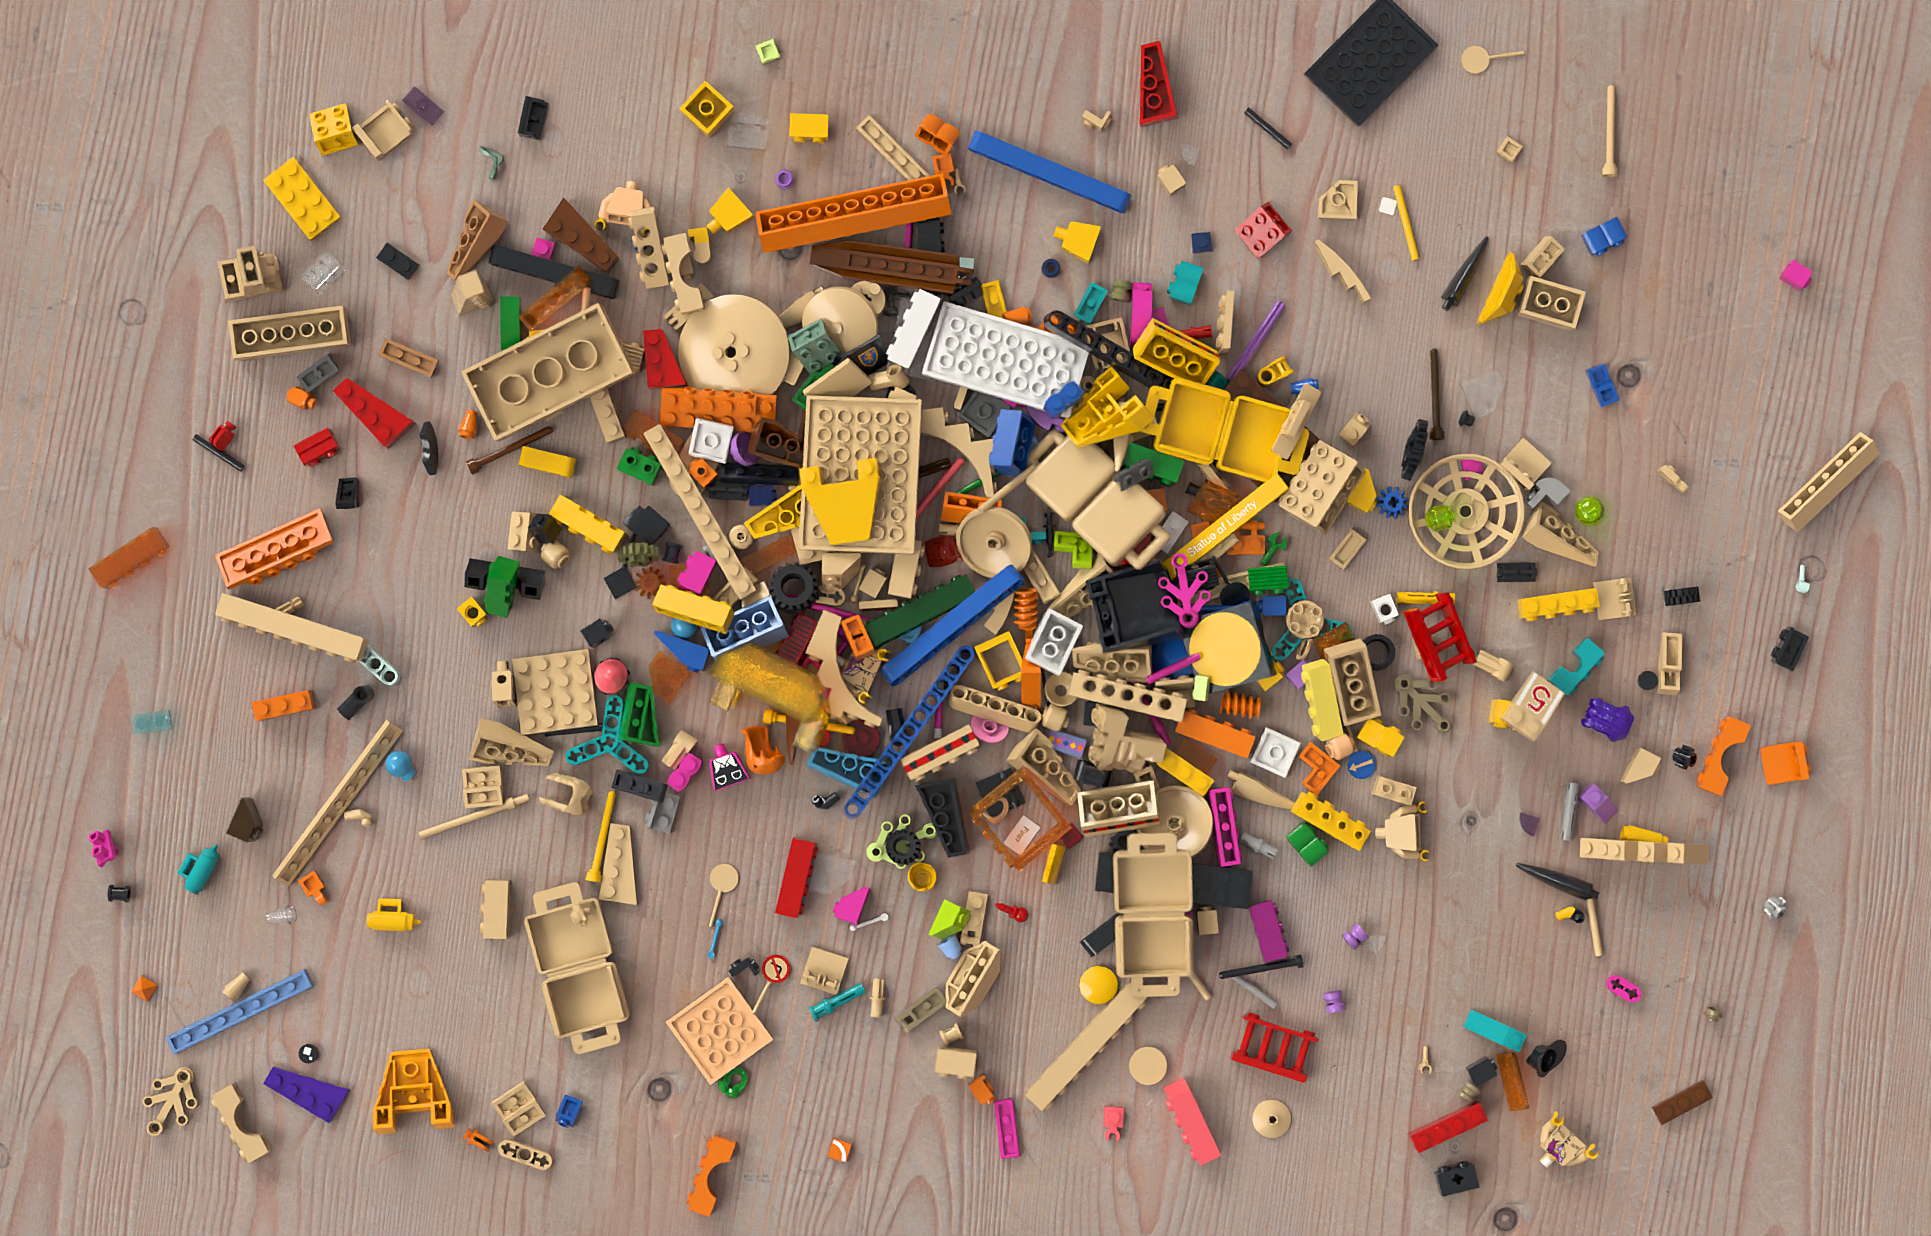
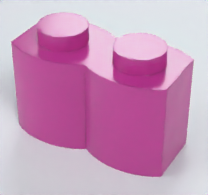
(688, 767)

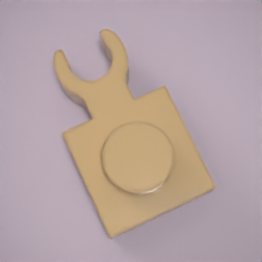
(1670, 475)

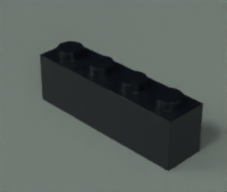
(929, 239)

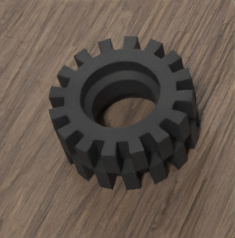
(1682, 596)
(903, 858)

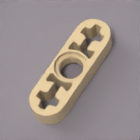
(513, 1144)

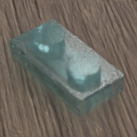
(151, 722)

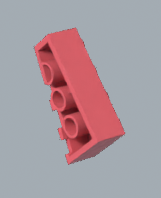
(1192, 1122)

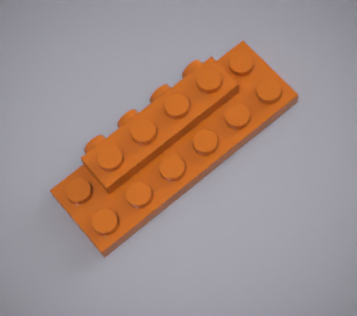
(737, 409)
(275, 550)

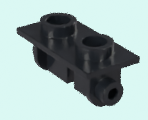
(728, 490)
(1516, 572)

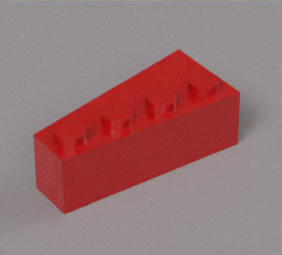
(1155, 89)
(377, 416)

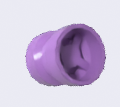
(1355, 936)
(1334, 1001)

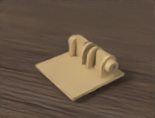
(1615, 598)
(824, 970)

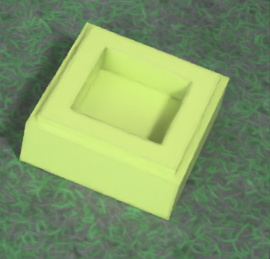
(768, 51)

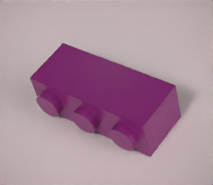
(1268, 930)

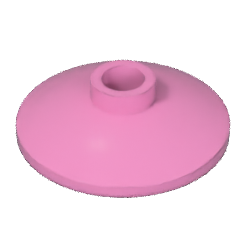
(979, 727)

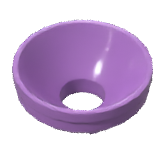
(740, 442)

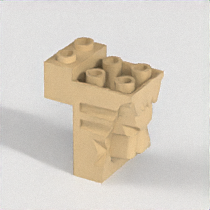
(249, 274)
(1120, 746)

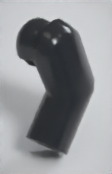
(823, 802)

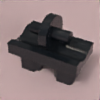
(958, 296)

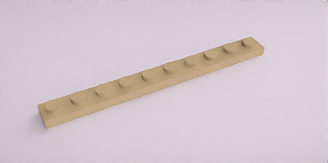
(699, 511)
(337, 803)

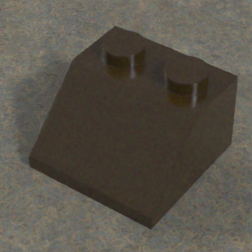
(246, 821)

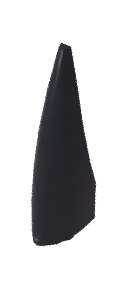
(1463, 277)
(1560, 881)

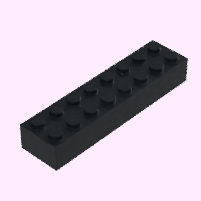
(1209, 883)

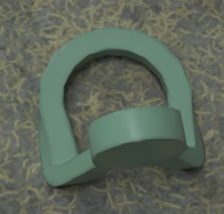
(486, 151)

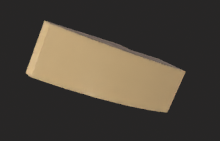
(998, 617)
(1670, 664)

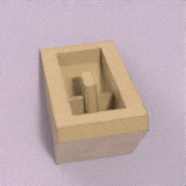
(1146, 774)

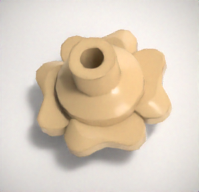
(579, 915)

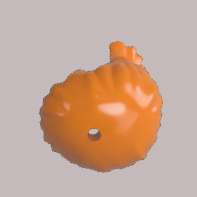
(758, 751)

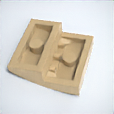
(482, 786)
(518, 1108)

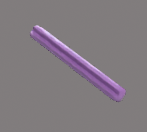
(1257, 339)

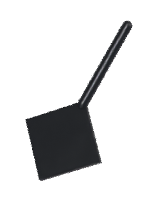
(620, 580)

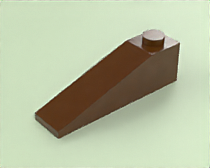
(776, 443)

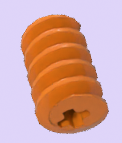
(1027, 608)
(1240, 704)

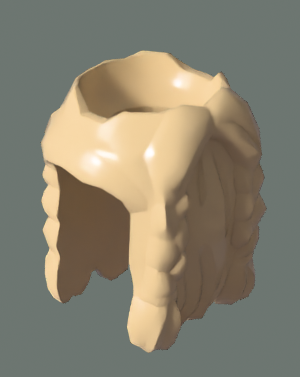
(580, 797)

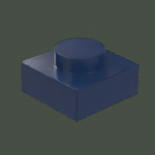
(1201, 242)

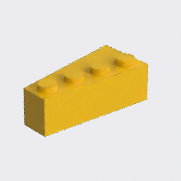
(588, 524)

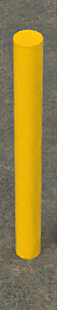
(1406, 222)

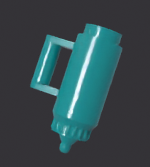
(201, 870)

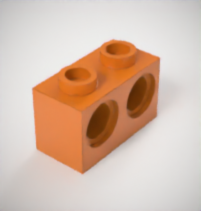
(857, 637)

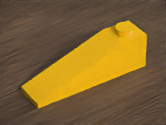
(777, 517)

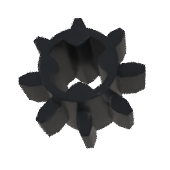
(1684, 757)

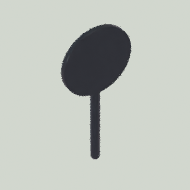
(1233, 592)

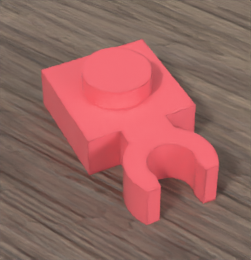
(1113, 1118)

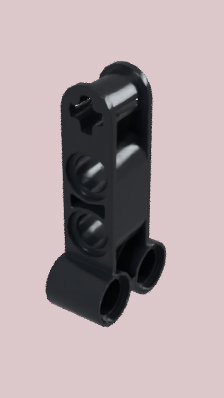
(1091, 775)

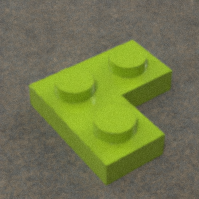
(1074, 543)

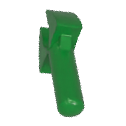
(1273, 548)

